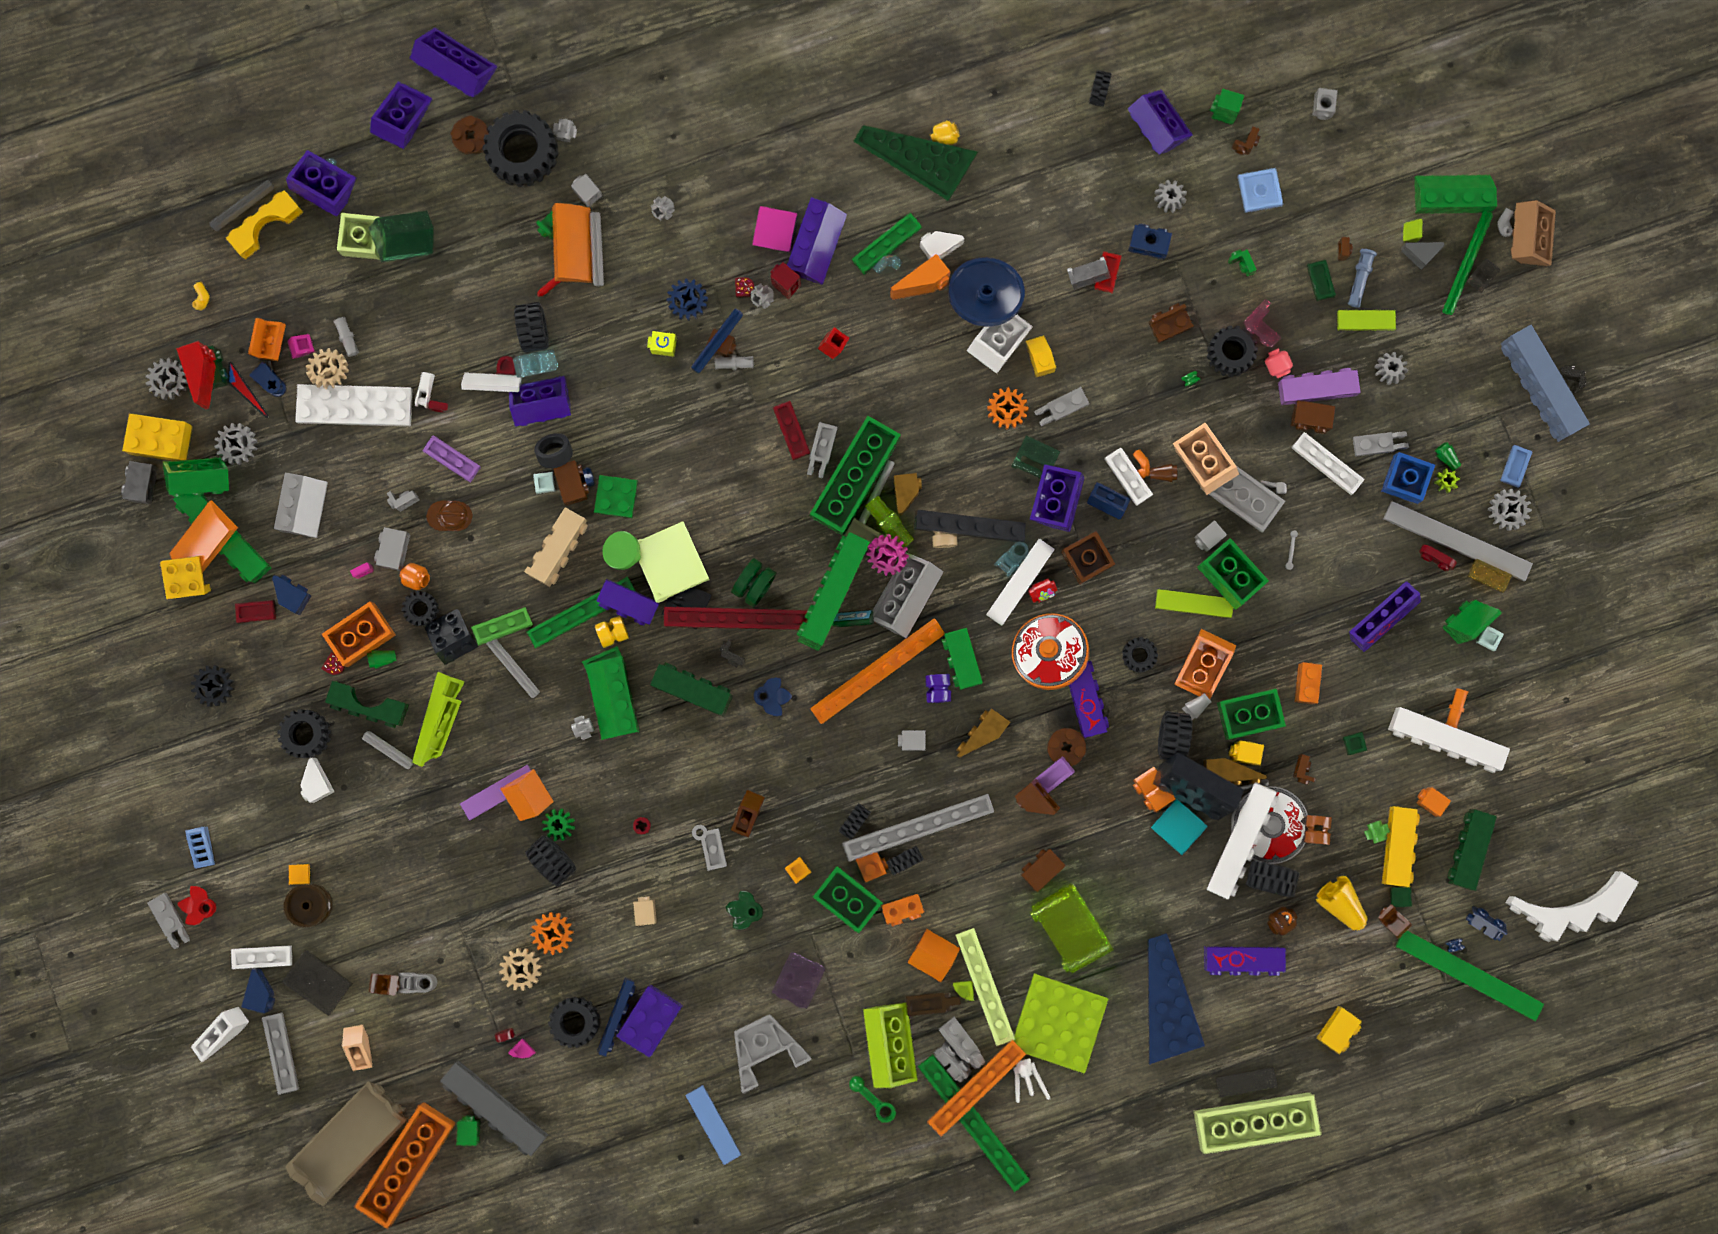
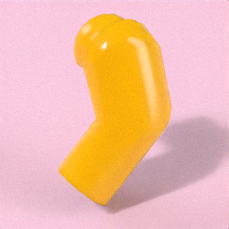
(203, 297)

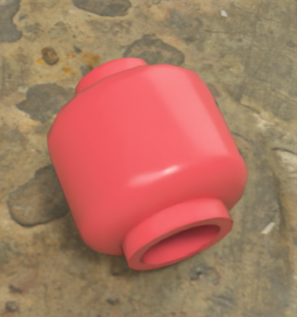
(1278, 363)

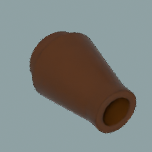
(1164, 473)

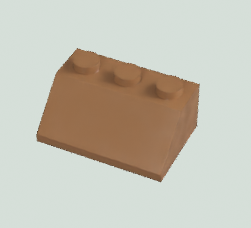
(1533, 233)

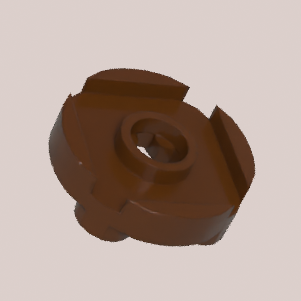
(460, 131)
(1071, 737)

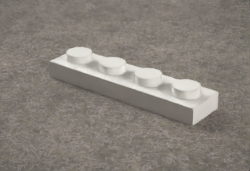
(1327, 463)

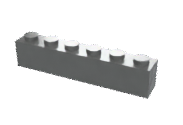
(494, 1108)

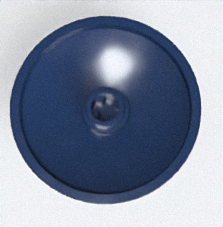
(986, 292)

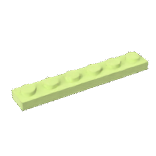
(985, 986)

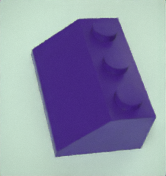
(1159, 121)
(321, 183)
(540, 401)
(1057, 497)

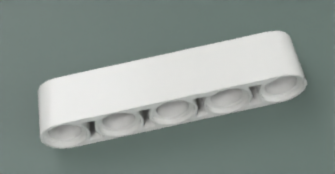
(1020, 582)

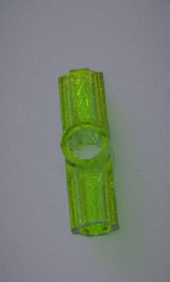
(888, 521)

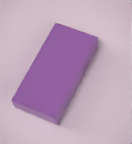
(1055, 774)

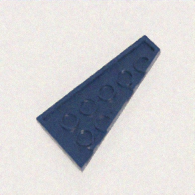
(1170, 1013)

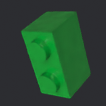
(1226, 106)

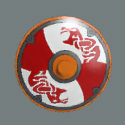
(1050, 651)

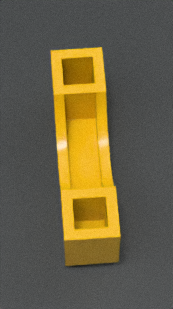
(246, 236)

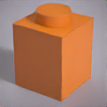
(1433, 801)

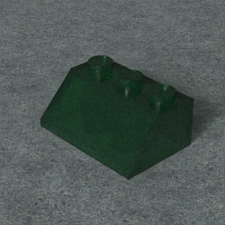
(403, 236)

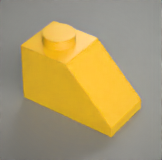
(1041, 356)

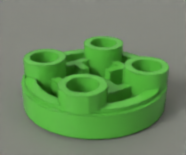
(621, 550)

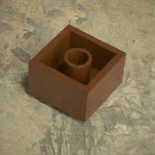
(1088, 558)

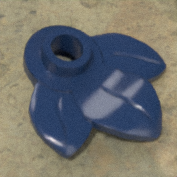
(775, 696)

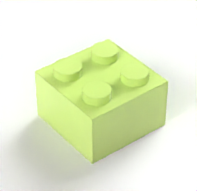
(355, 237)

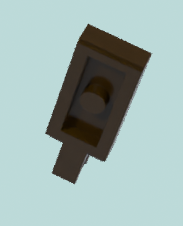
(930, 1003)

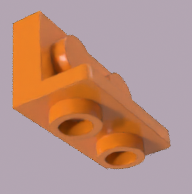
(872, 866)

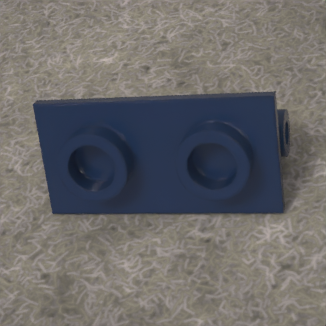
(1494, 927)

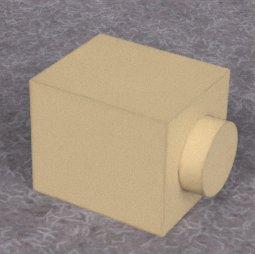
(644, 911)

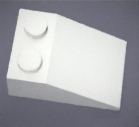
(997, 343)

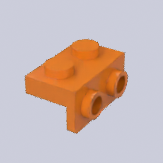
(266, 339)
(901, 909)

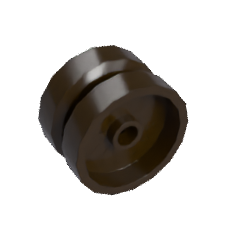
(297, 901)

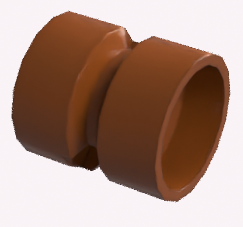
(1318, 837)

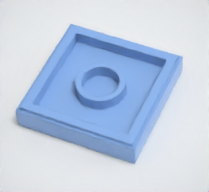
(1260, 190)

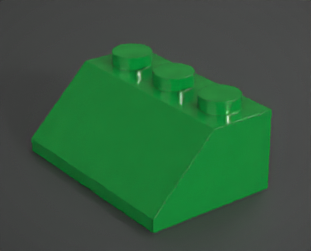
(196, 476)

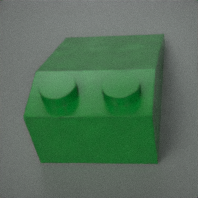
(1470, 620)

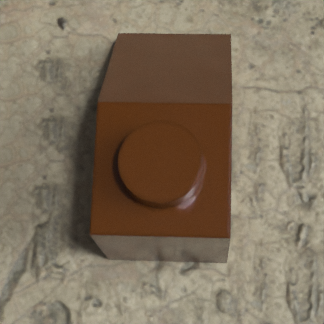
(1036, 799)
(747, 813)

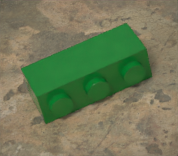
(962, 659)

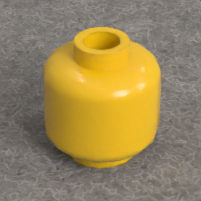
(945, 133)

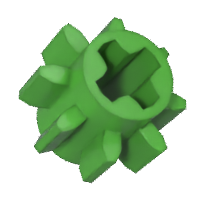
(1377, 831)

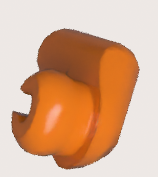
(1144, 463)

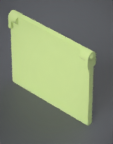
(671, 562)

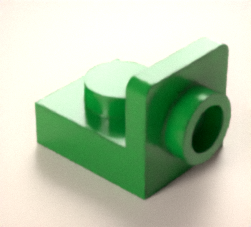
(545, 227)
(1246, 263)

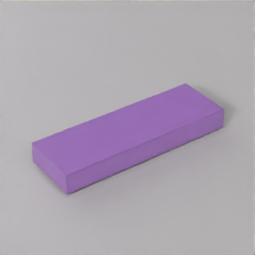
(451, 458)

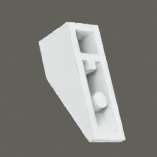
(219, 1033)

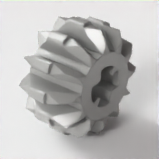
(1177, 196)
(1390, 375)

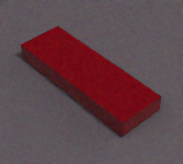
(791, 430)

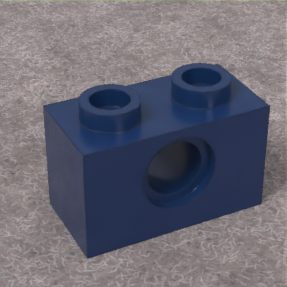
(1139, 244)

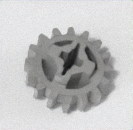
(168, 387)
(231, 450)
(1504, 504)

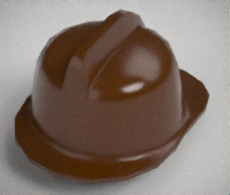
(449, 516)

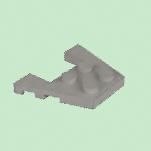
(760, 1041)

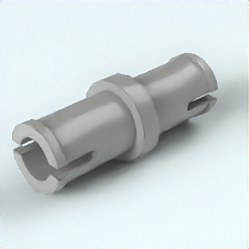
(346, 336)
(734, 362)

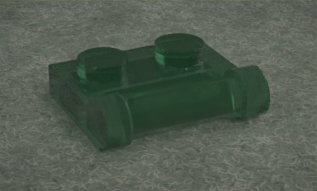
(1036, 452)

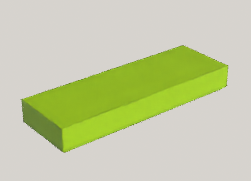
(1366, 320)

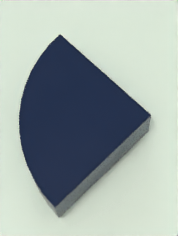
(588, 476)

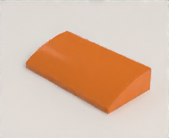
(572, 243)
(205, 536)

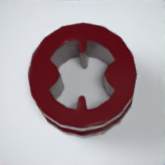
(644, 820)

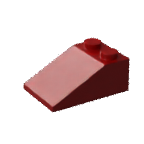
(199, 371)

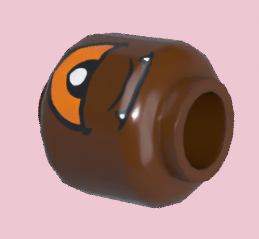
(1282, 921)

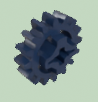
(680, 296)

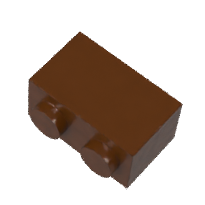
(1313, 416)
(571, 483)
(1042, 869)

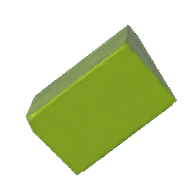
(1413, 231)

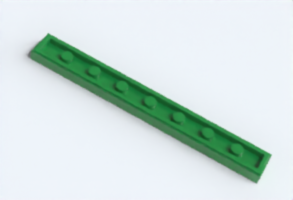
(1470, 975)
(975, 1125)

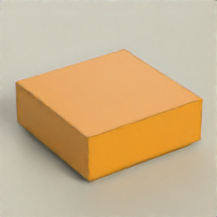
(798, 870)
(299, 874)

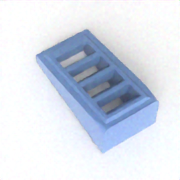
(193, 848)

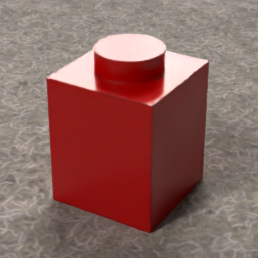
(833, 343)

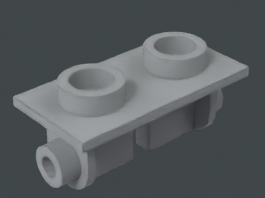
(958, 1069)

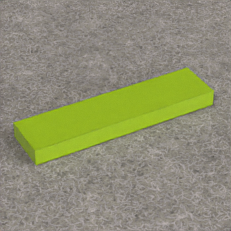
(1193, 603)

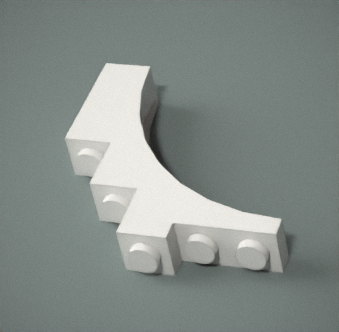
(1605, 904)

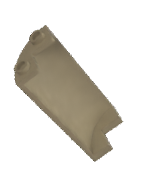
(346, 1143)

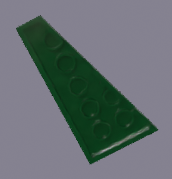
(927, 162)

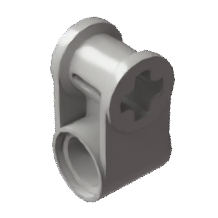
(413, 982)

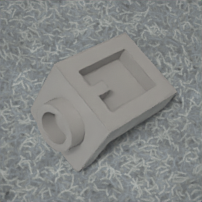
(405, 500)

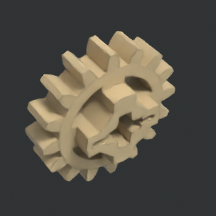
(327, 368)
(513, 963)

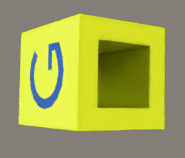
(662, 343)

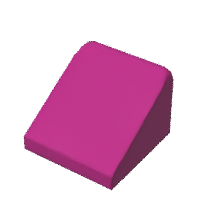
(300, 345)

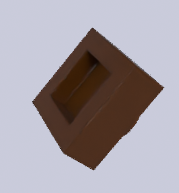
(1344, 248)

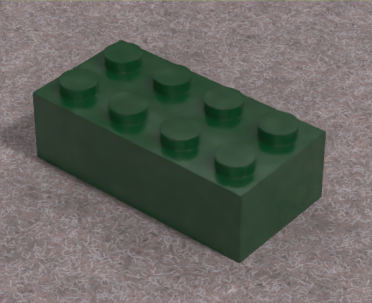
(694, 691)

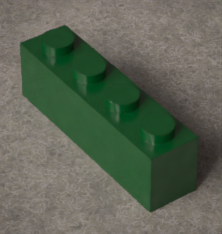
(1472, 849)

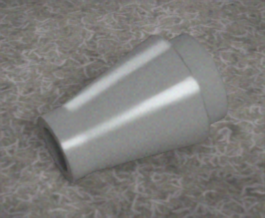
(1196, 706)

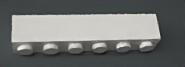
(1449, 739)
(1241, 841)

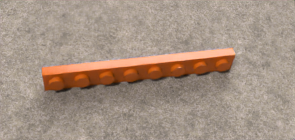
(877, 671)

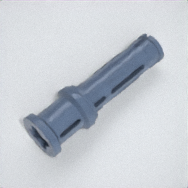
(1363, 269)

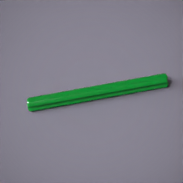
(1467, 263)

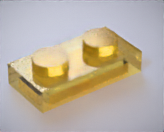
(1489, 575)

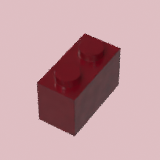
(785, 280)

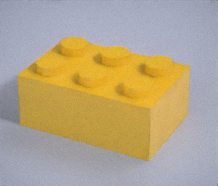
(157, 438)

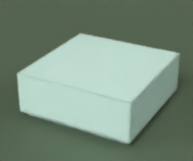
(544, 482)
(1490, 638)

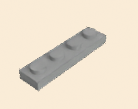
(280, 1053)

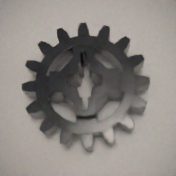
(212, 693)

